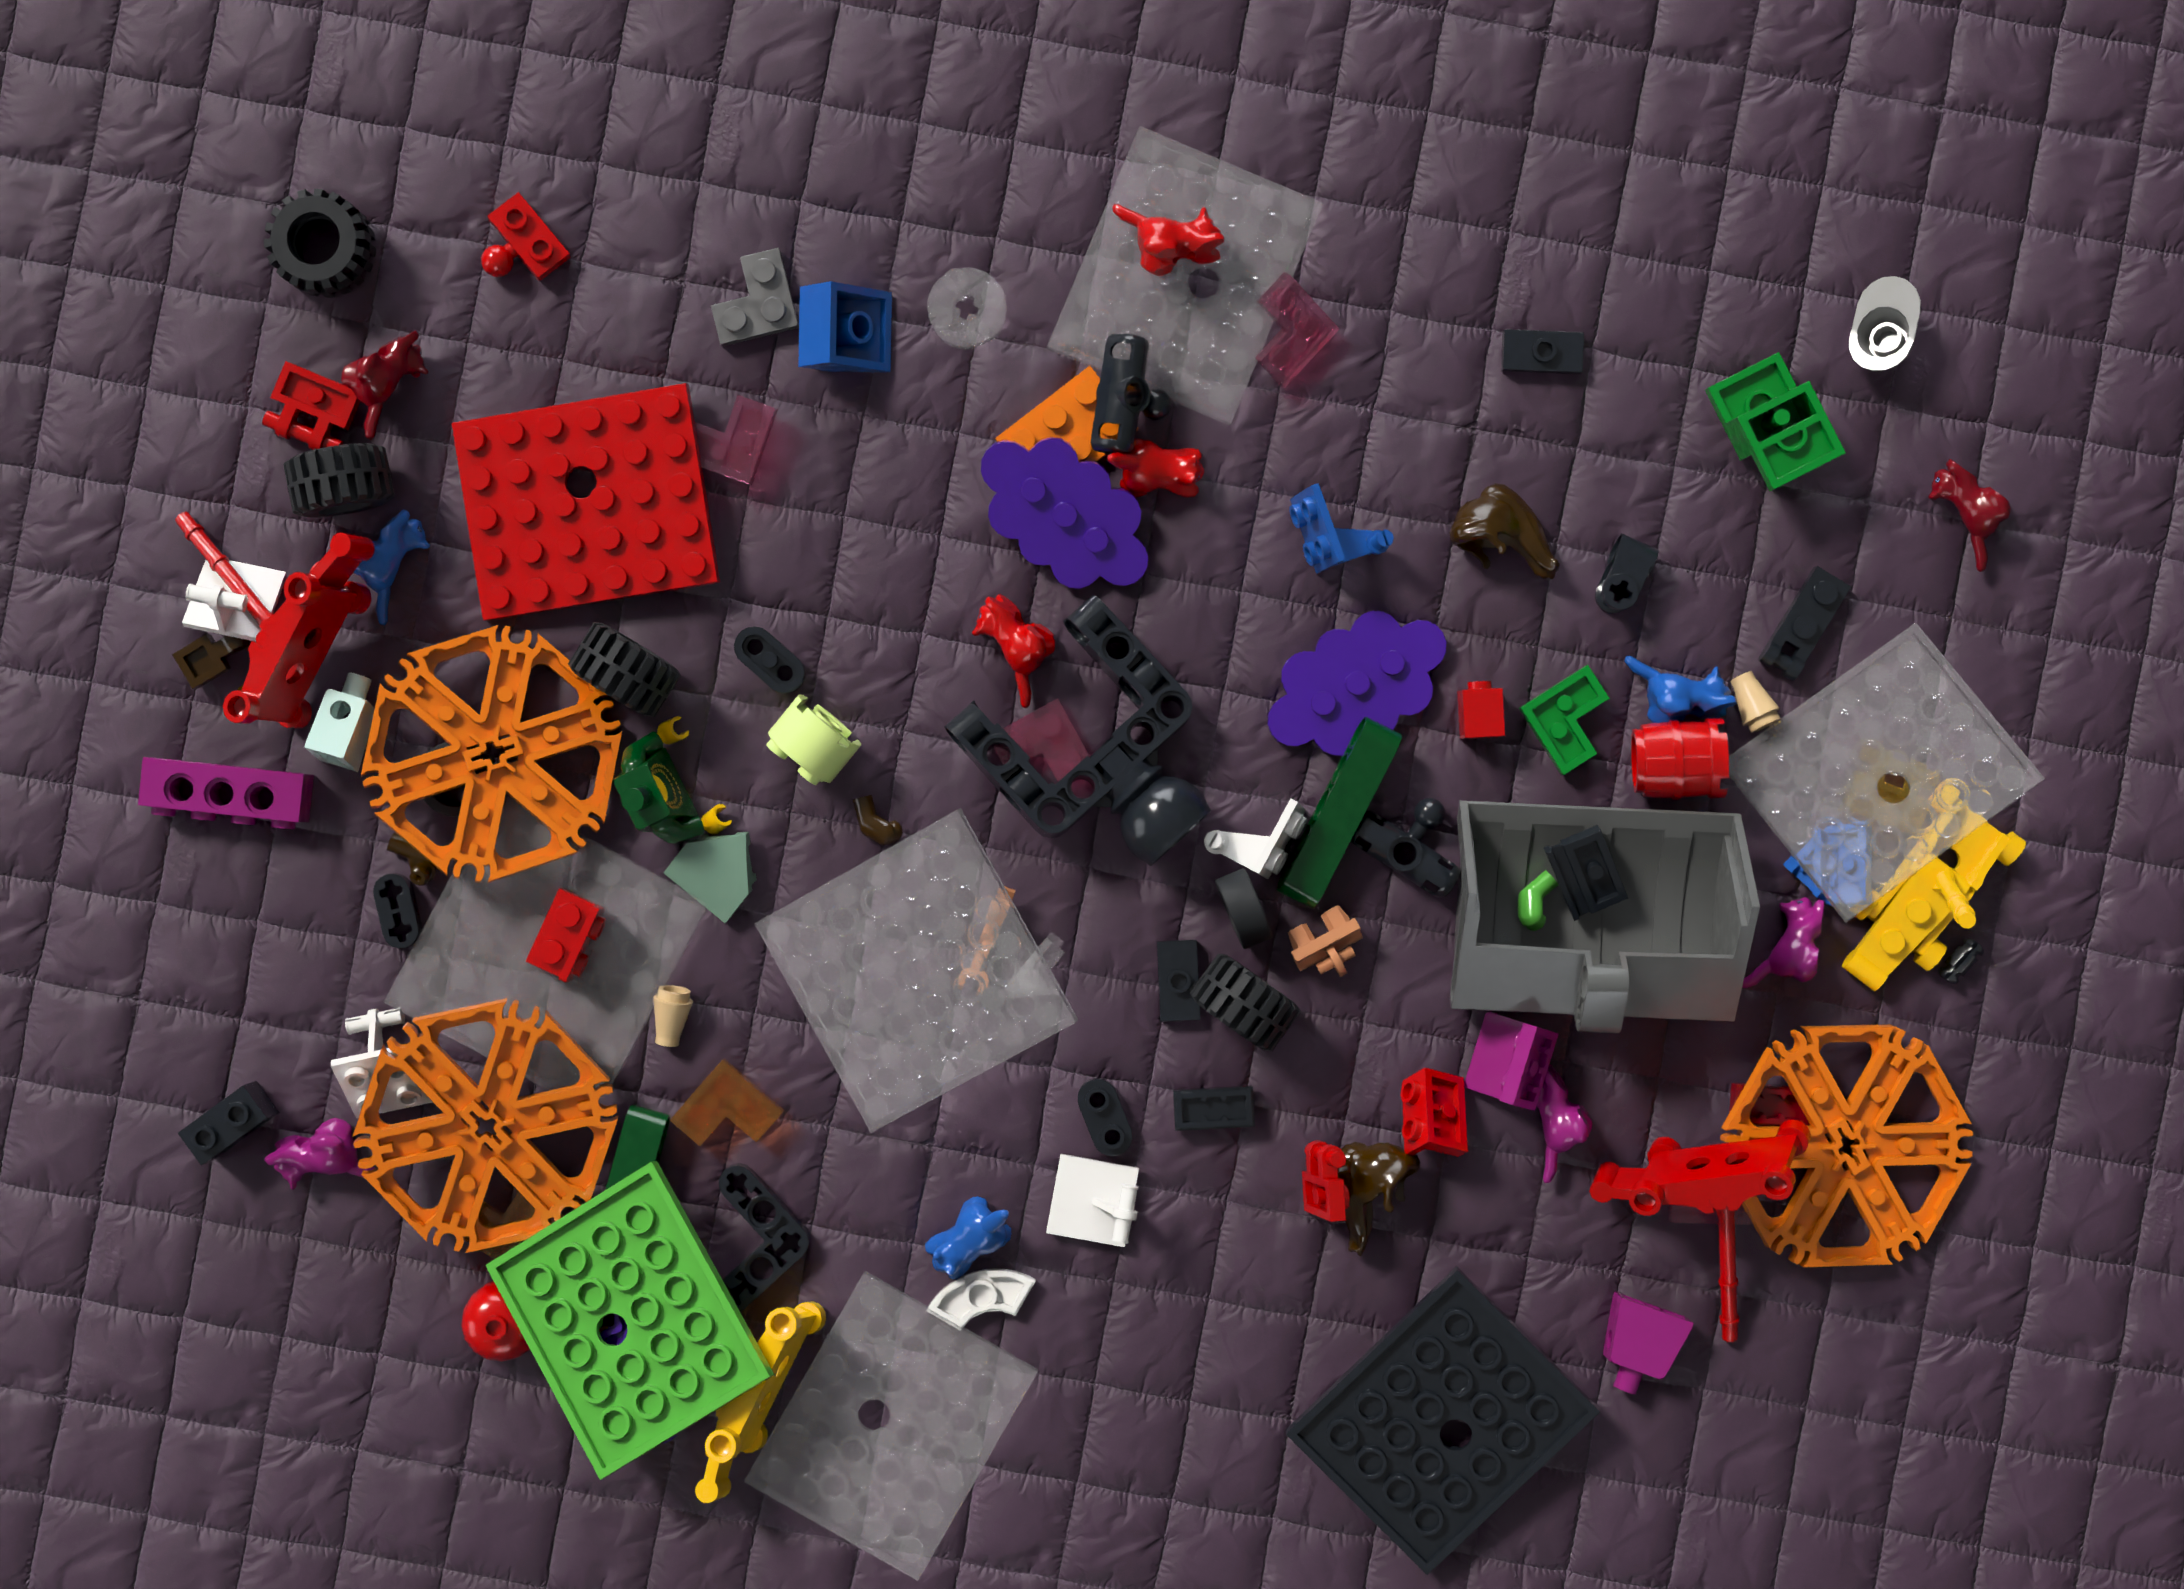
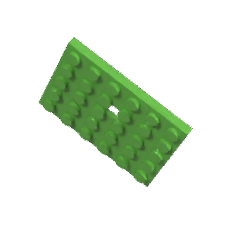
(684, 1338)

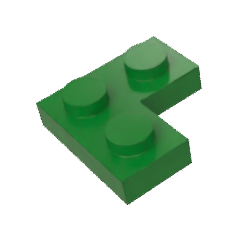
(1555, 714)

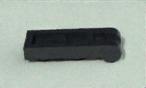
(1804, 622)

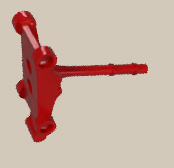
(298, 634)
(1709, 1180)

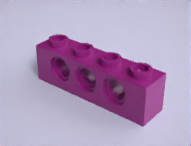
(163, 777)

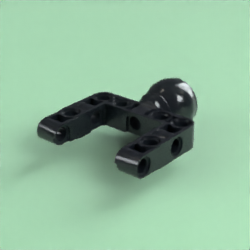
(1123, 774)

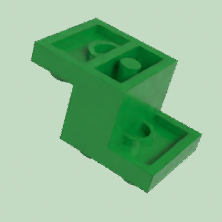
(1775, 421)

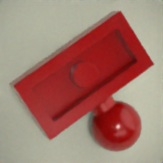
(526, 238)

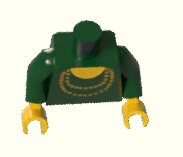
(655, 792)

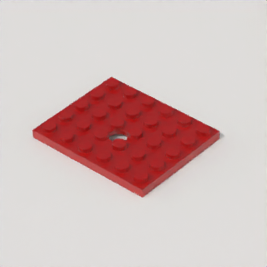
(630, 538)

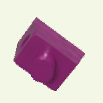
(1642, 1340)

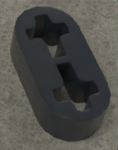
(388, 913)

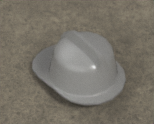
(1885, 323)

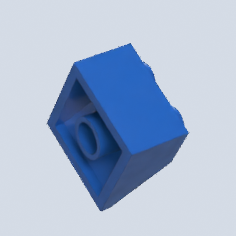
(844, 328)

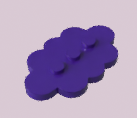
(1064, 512)
(1354, 675)

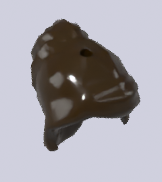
(1503, 520)
(1367, 1175)

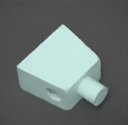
(340, 739)

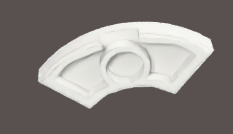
(982, 1292)

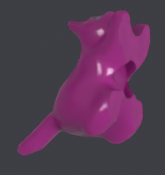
(1795, 952)
(1562, 1121)
(326, 1152)

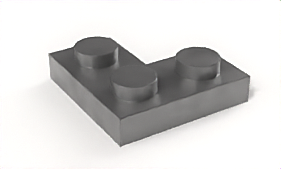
(765, 310)

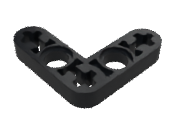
(770, 1231)

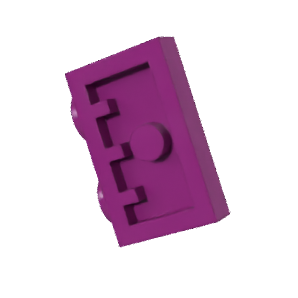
(1510, 1060)

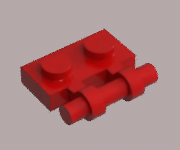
(316, 396)
(1322, 1189)

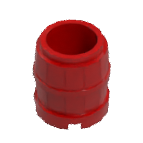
(1680, 759)

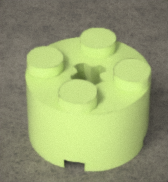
(812, 740)

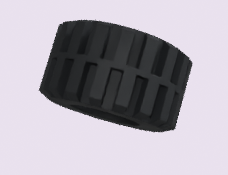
(297, 220)
(339, 480)
(624, 669)
(1245, 1002)

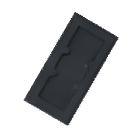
(1542, 351)
(1176, 979)
(1213, 1108)

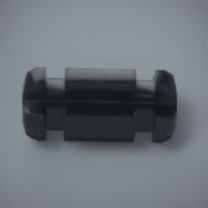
(1961, 961)

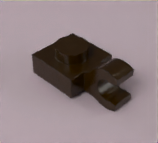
(206, 659)

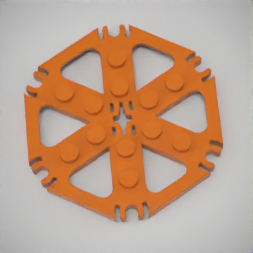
(465, 728)
(450, 1135)
(1882, 1143)

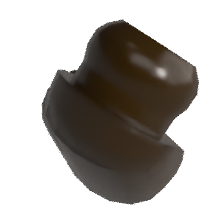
(874, 826)
(421, 869)

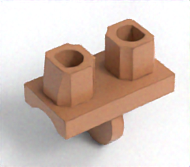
(1340, 934)

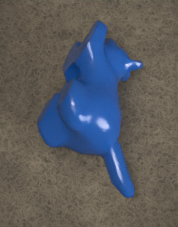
(381, 570)
(1676, 696)
(974, 1234)

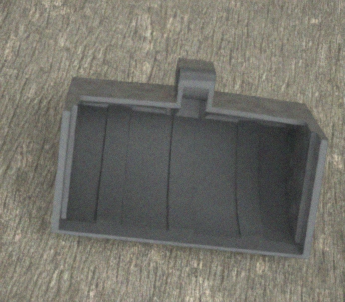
(1658, 955)

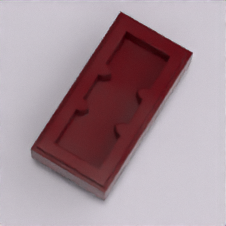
(1773, 1105)

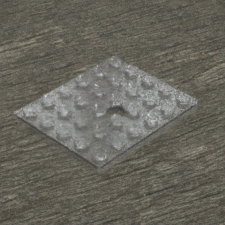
(1198, 345)
(1891, 715)
(906, 1480)

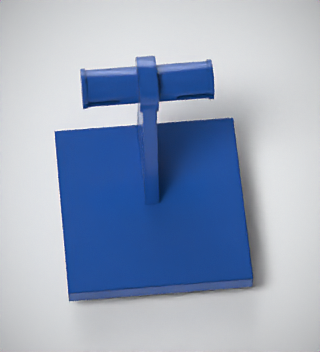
(1330, 545)

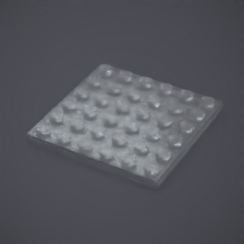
(483, 934)
(916, 971)

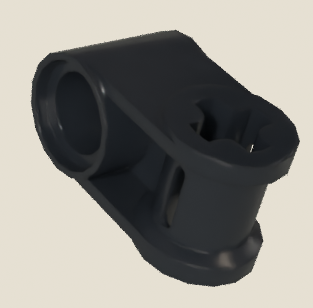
(1627, 568)

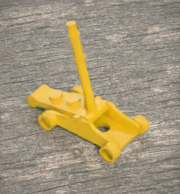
(1924, 904)
(741, 1420)

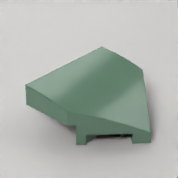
(715, 871)

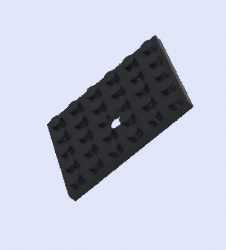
(1440, 1364)

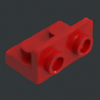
(566, 935)
(1434, 1113)

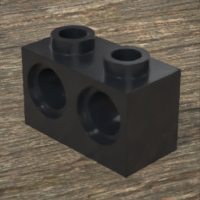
(228, 1122)

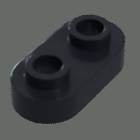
(770, 660)
(1104, 1117)

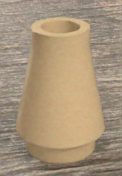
(1754, 703)
(671, 1012)

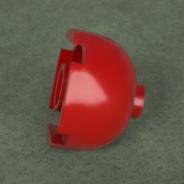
(491, 1327)

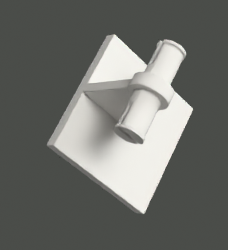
(221, 611)
(1259, 852)
(356, 1071)
(1093, 1200)

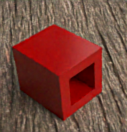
(1481, 711)

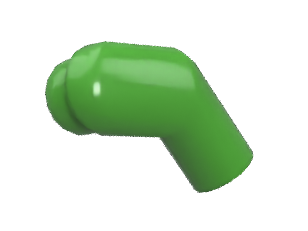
(1531, 901)

